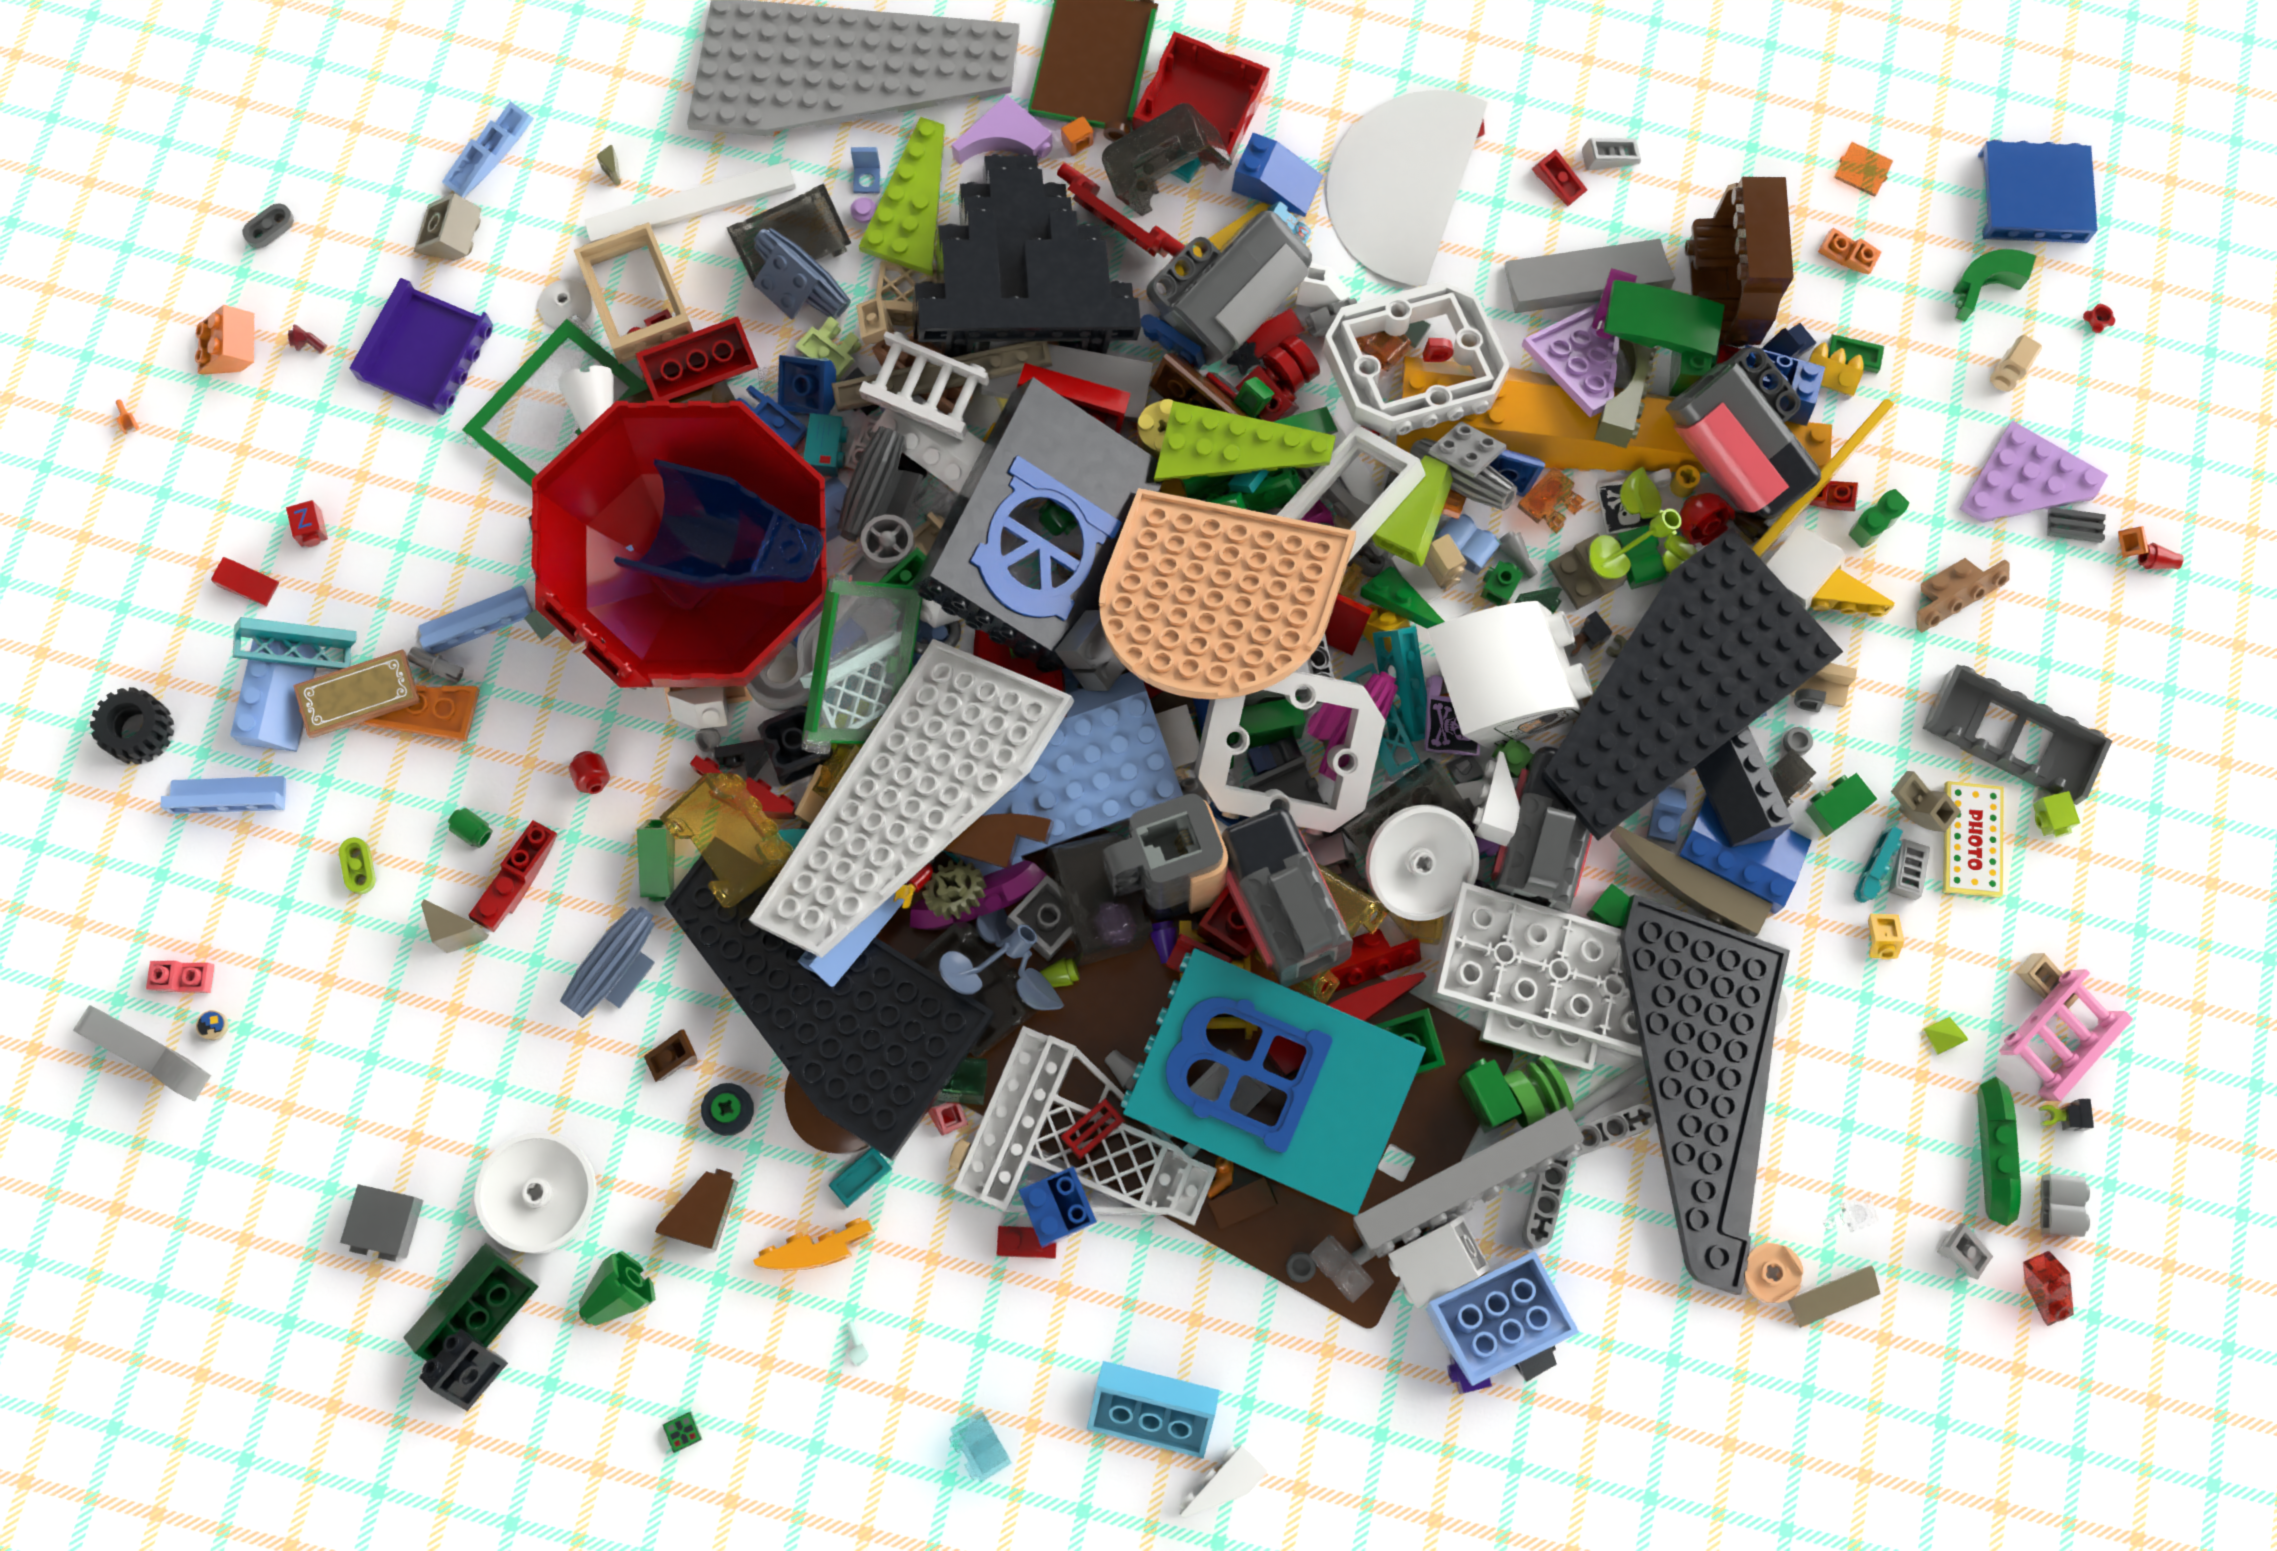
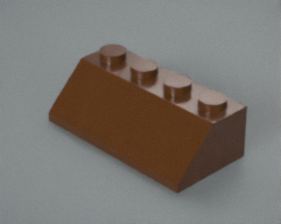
(1182, 383)

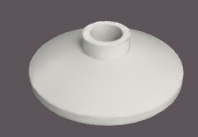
(578, 302)

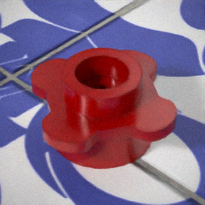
(2104, 313)

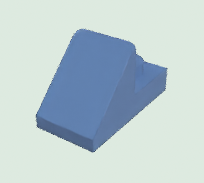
(1667, 815)

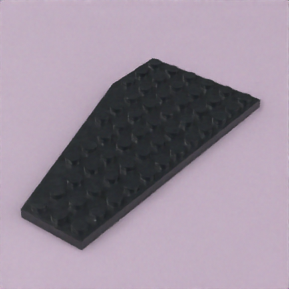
(1692, 676)
(861, 1051)

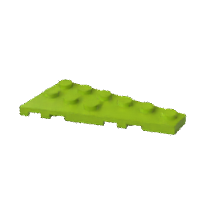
(908, 211)
(1224, 443)

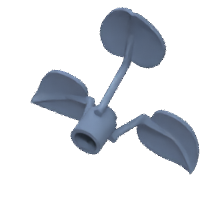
(992, 927)

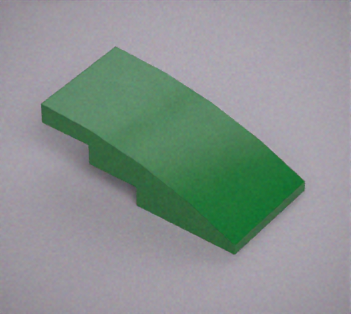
(1664, 318)

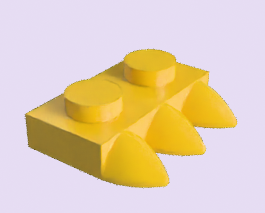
(1838, 375)

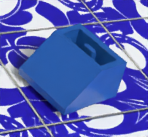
(1057, 1207)

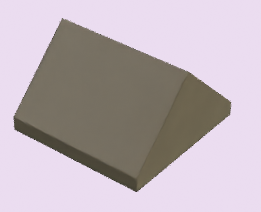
(450, 930)

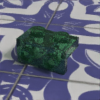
(967, 1083)

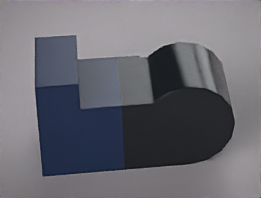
(1273, 755)

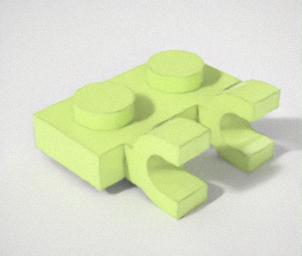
(818, 345)

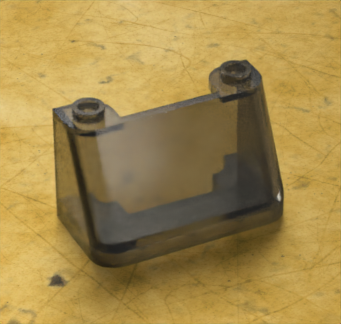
(806, 220)

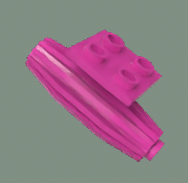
(1333, 720)

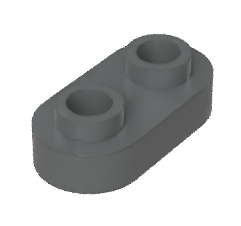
(266, 224)

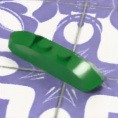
(1999, 1152)

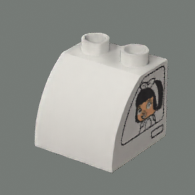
(1510, 672)

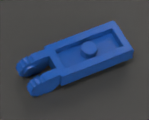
(1172, 340)
(776, 417)

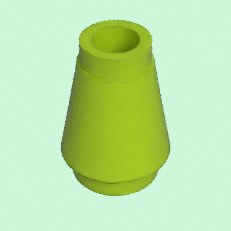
(1061, 973)

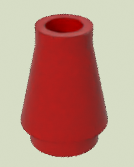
(2160, 558)

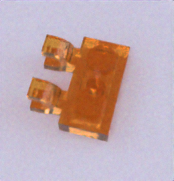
(1546, 494)

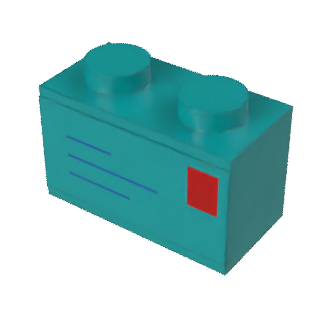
(825, 443)

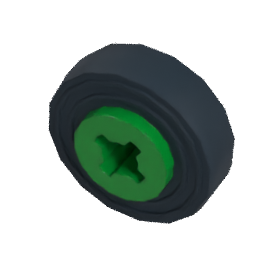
(736, 1115)

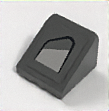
(1464, 770)

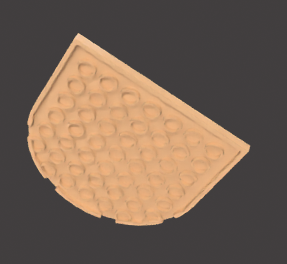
(1218, 594)

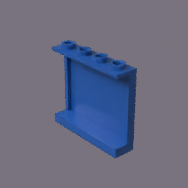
(2039, 191)

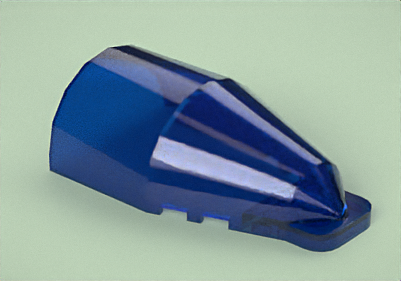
(724, 535)

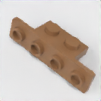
(1958, 588)

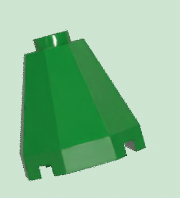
(616, 1290)

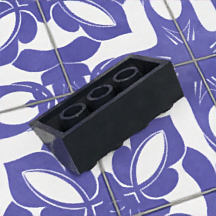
(1743, 792)

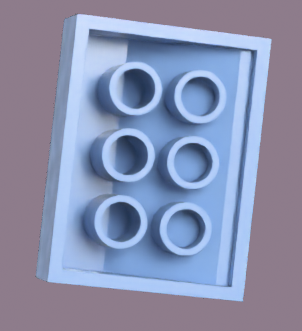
(1502, 1318)

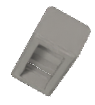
(1595, 158)
(1896, 885)

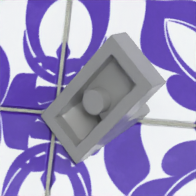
(1966, 1250)

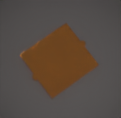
(1863, 169)

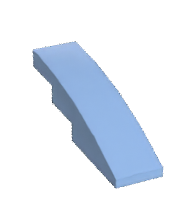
(488, 150)

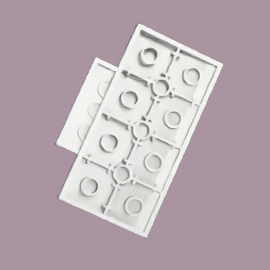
(1540, 976)

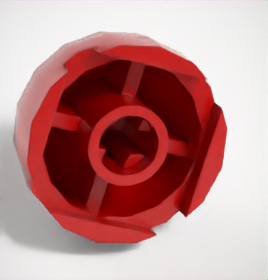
(1704, 518)

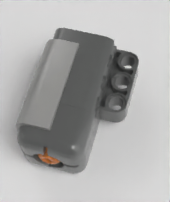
(1231, 288)

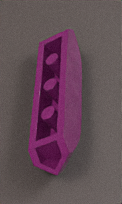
(1001, 890)

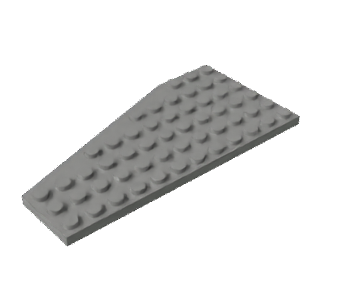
(824, 66)

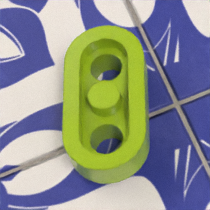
(357, 867)

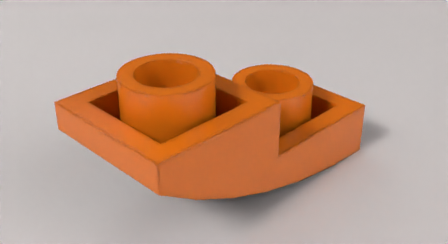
(1849, 253)

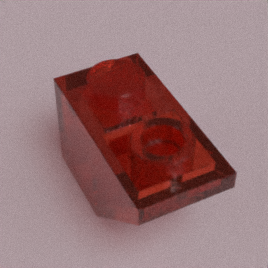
(2049, 1287)

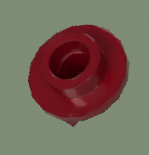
(298, 338)

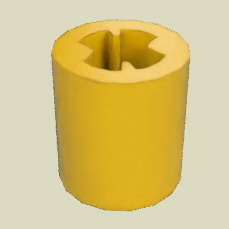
(1685, 481)

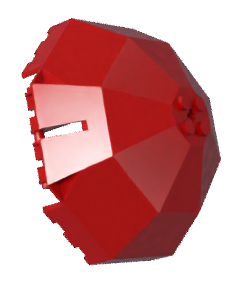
(611, 496)

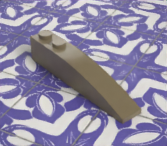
(1695, 886)

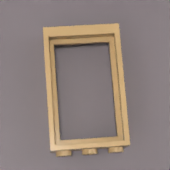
(653, 335)

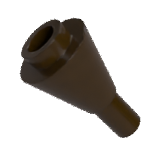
(1750, 525)

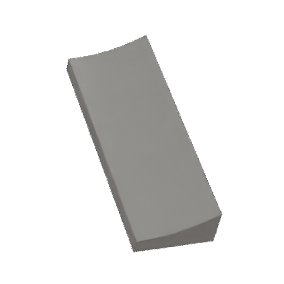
(1582, 274)
(1095, 367)

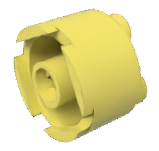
(1152, 426)

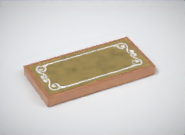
(356, 694)

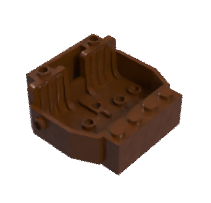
(1744, 257)

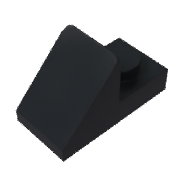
(751, 752)

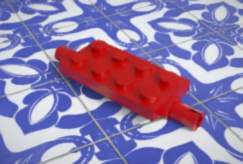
(1085, 194)

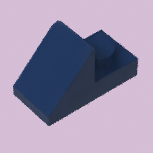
(1791, 342)

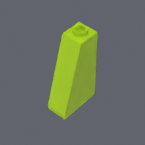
(1414, 521)

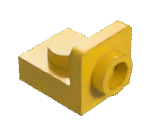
(1885, 936)

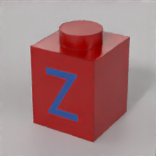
(307, 523)

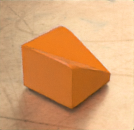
(1077, 136)

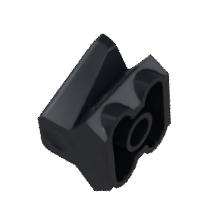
(783, 744)

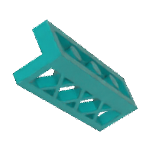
(293, 633)
(1409, 678)
(1385, 752)

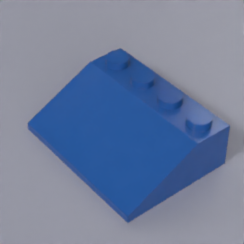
(1762, 868)

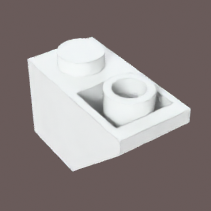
(1321, 288)

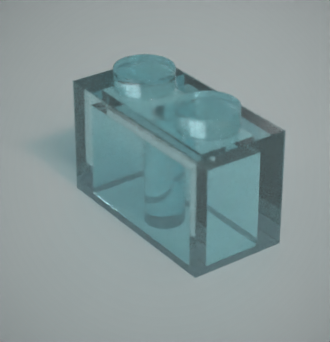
(980, 1446)

